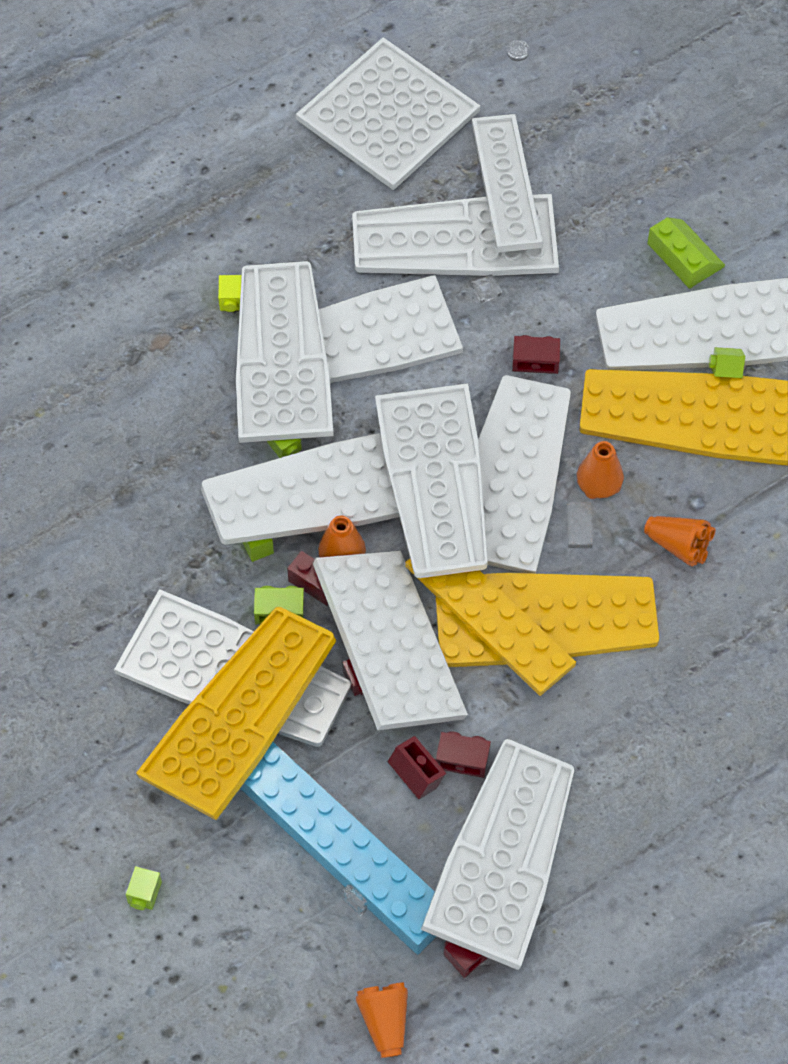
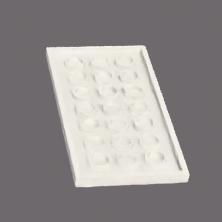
(389, 640)

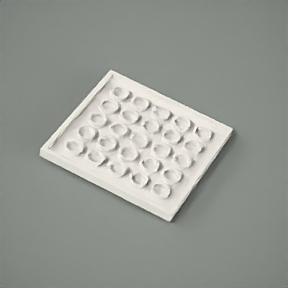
(388, 113)

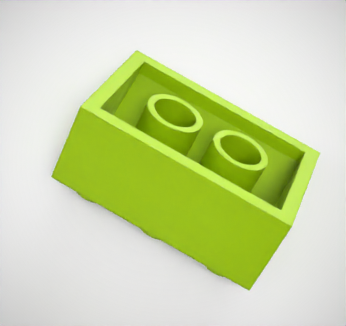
(683, 251)

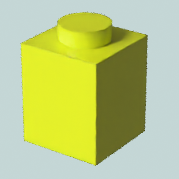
(229, 292)

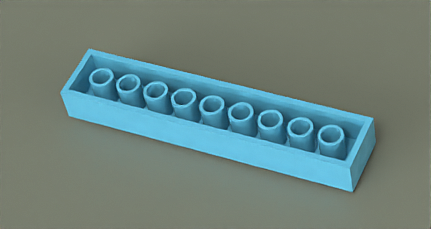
(342, 845)

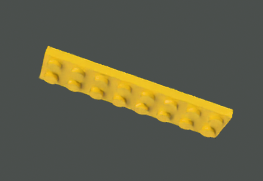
(502, 627)

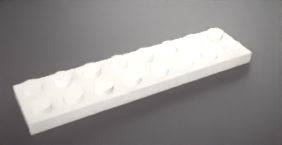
(506, 183)

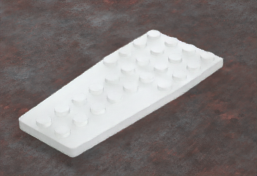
(447, 240)
(687, 326)
(388, 330)
(281, 356)
(520, 469)
(435, 477)
(302, 492)
(186, 645)
(503, 857)

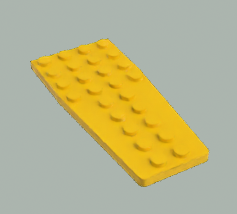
(689, 413)
(575, 610)
(238, 714)

